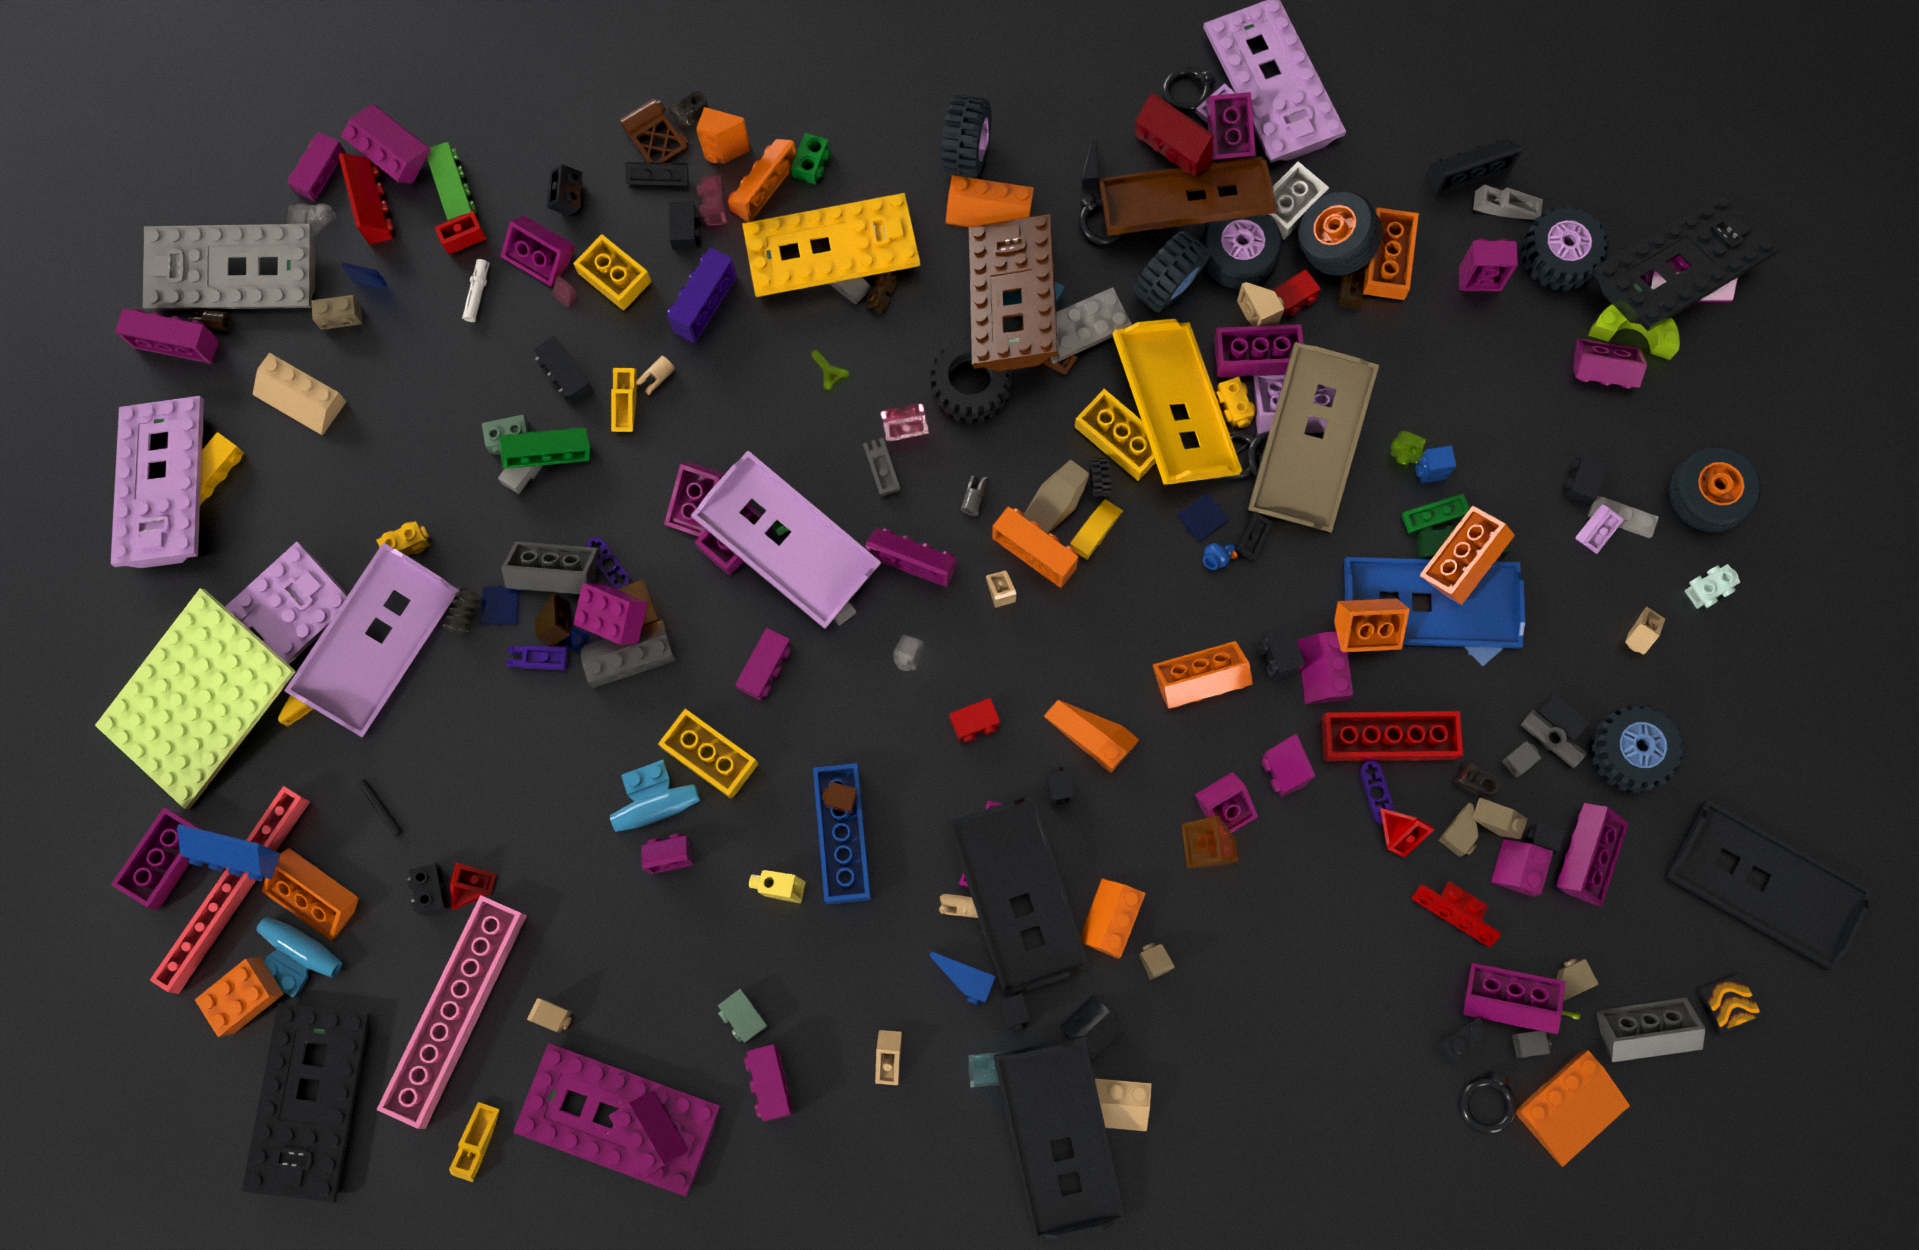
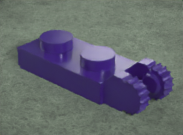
(539, 657)

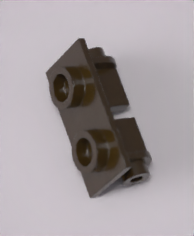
(877, 298)

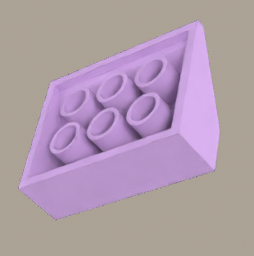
(1266, 397)

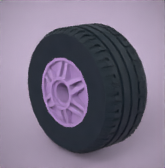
(1242, 250)

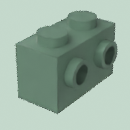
(505, 426)
(742, 1016)

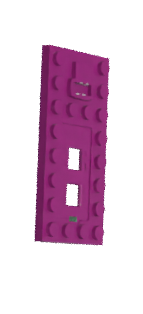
(580, 1136)

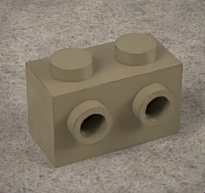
(336, 312)

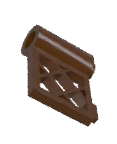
(647, 118)

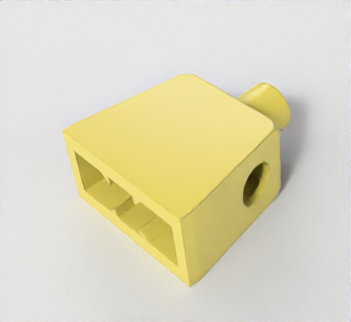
(778, 885)

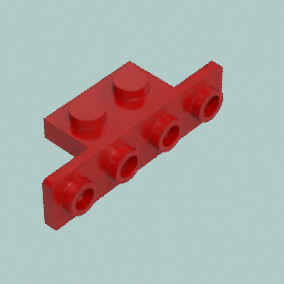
(1458, 909)

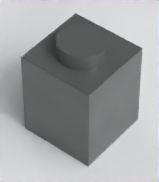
(1521, 759)
(1531, 1044)

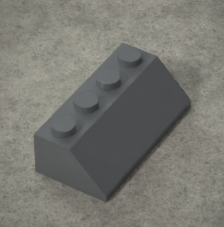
(549, 567)
(609, 661)
(1650, 1029)

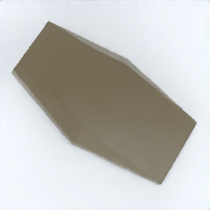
(1058, 496)

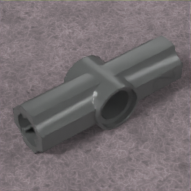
(1565, 748)

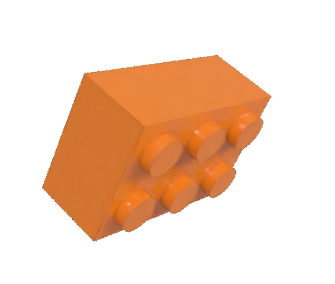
(239, 996)

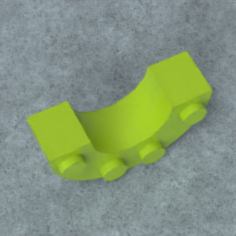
(1663, 339)

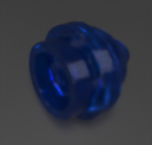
(576, 639)

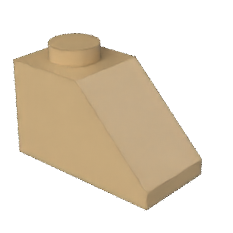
(1645, 631)
(550, 1015)
(888, 1057)

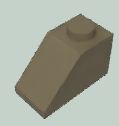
(1500, 819)
(1461, 832)
(1156, 960)
(1577, 977)

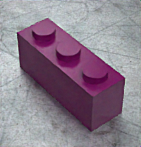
(315, 166)
(764, 664)

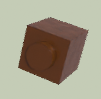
(840, 797)

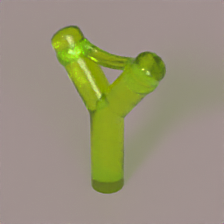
(828, 370)

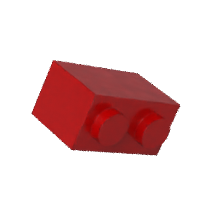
(460, 233)
(1297, 293)
(975, 720)

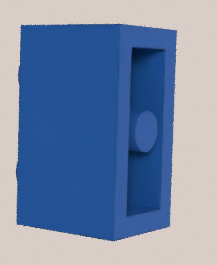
(1436, 464)

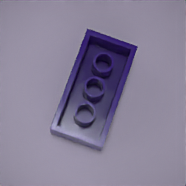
(702, 295)

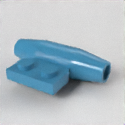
(651, 797)
(295, 955)

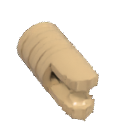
(658, 371)
(957, 905)

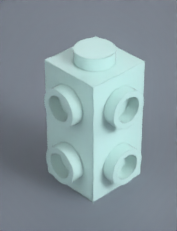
(1718, 582)

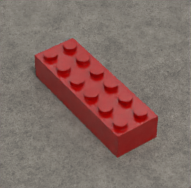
(1391, 736)

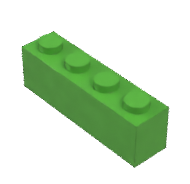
(449, 181)

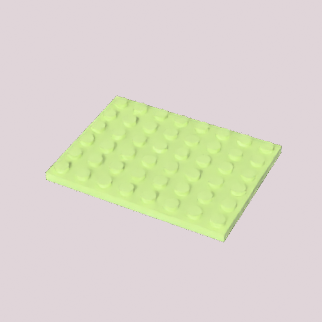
(195, 698)

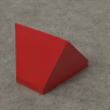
(1403, 831)
(469, 884)

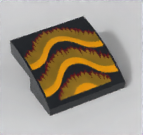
(1731, 1004)

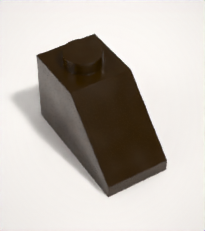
(553, 620)

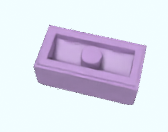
(1599, 528)

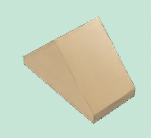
(1001, 588)

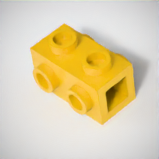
(1235, 403)
(408, 539)

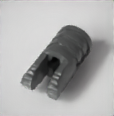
(974, 497)

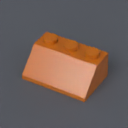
(722, 136)
(1371, 624)
(1111, 917)

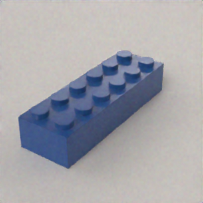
(842, 839)

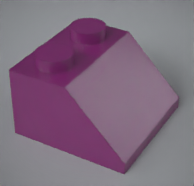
(1229, 801)
(666, 854)
(1522, 867)

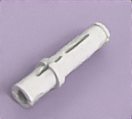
(478, 282)

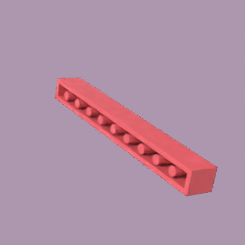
(226, 896)

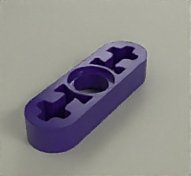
(612, 579)
(1368, 788)

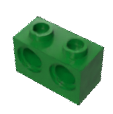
(806, 158)

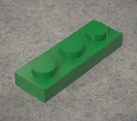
(1435, 513)

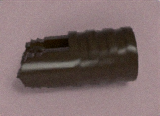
(212, 319)

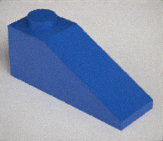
(970, 981)

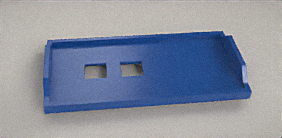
(1488, 618)

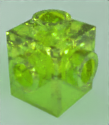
(1407, 448)

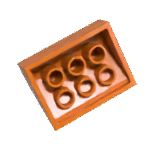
(1572, 1107)

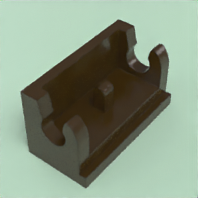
(1352, 289)

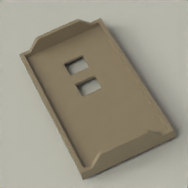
(1302, 474)

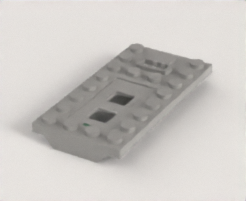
(191, 267)

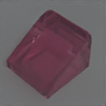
(564, 292)

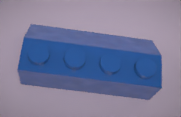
(227, 853)

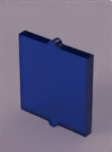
(364, 275)
(1203, 517)
(499, 606)

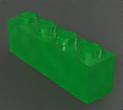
(544, 448)

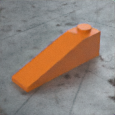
(1097, 736)

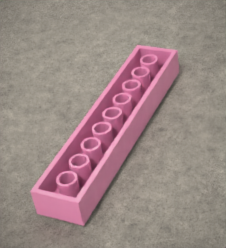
(451, 1013)

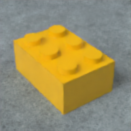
(612, 272)

